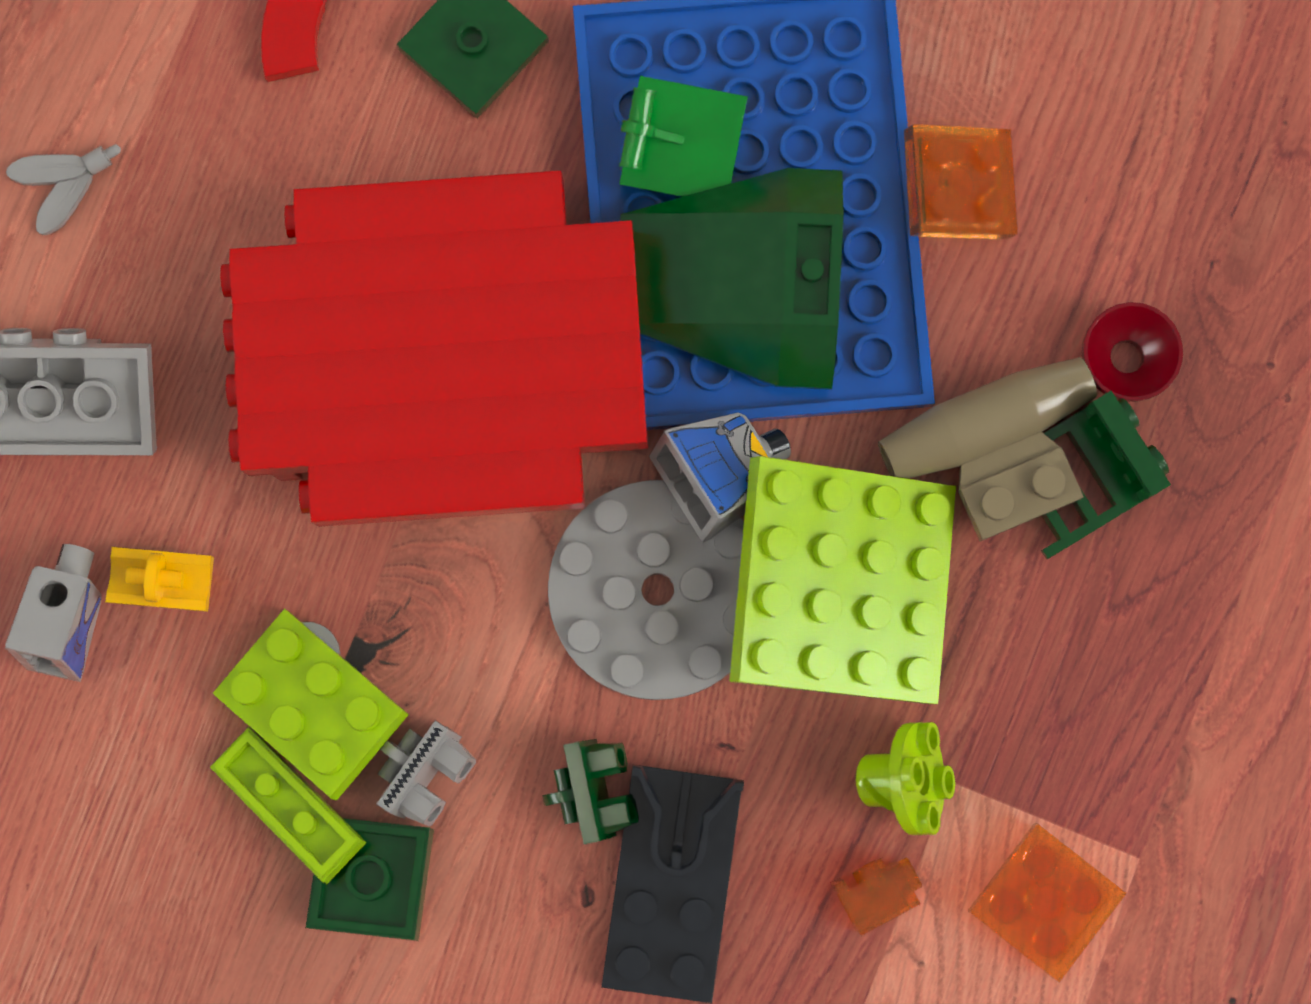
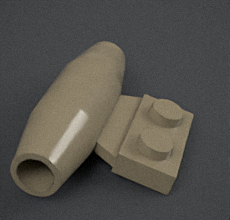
(998, 442)

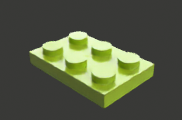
(310, 704)

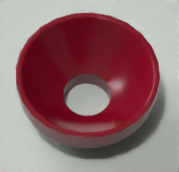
(1153, 337)

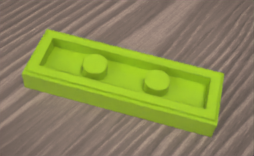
(288, 805)

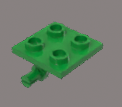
(680, 137)

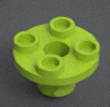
(909, 779)

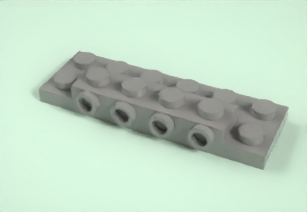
(75, 395)

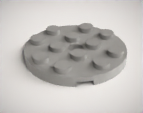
(600, 601)

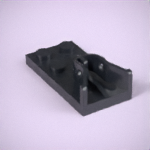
(672, 885)

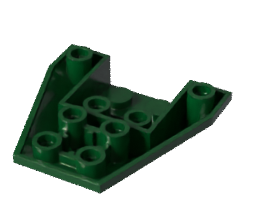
(747, 275)

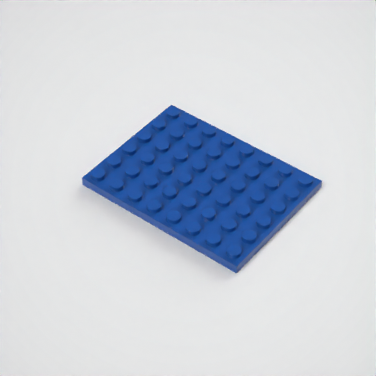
(819, 97)

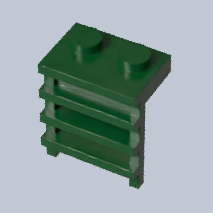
(1117, 460)

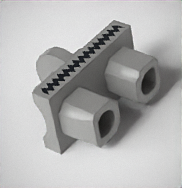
(414, 766)

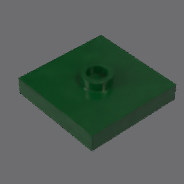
(473, 48)
(379, 887)

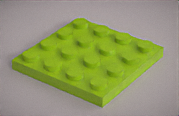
(842, 582)

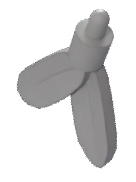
(71, 178)

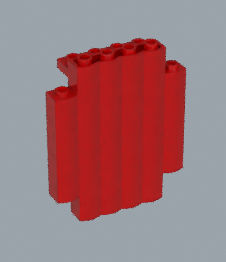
(434, 349)

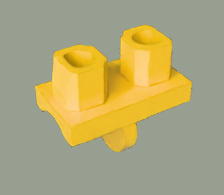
(160, 579)

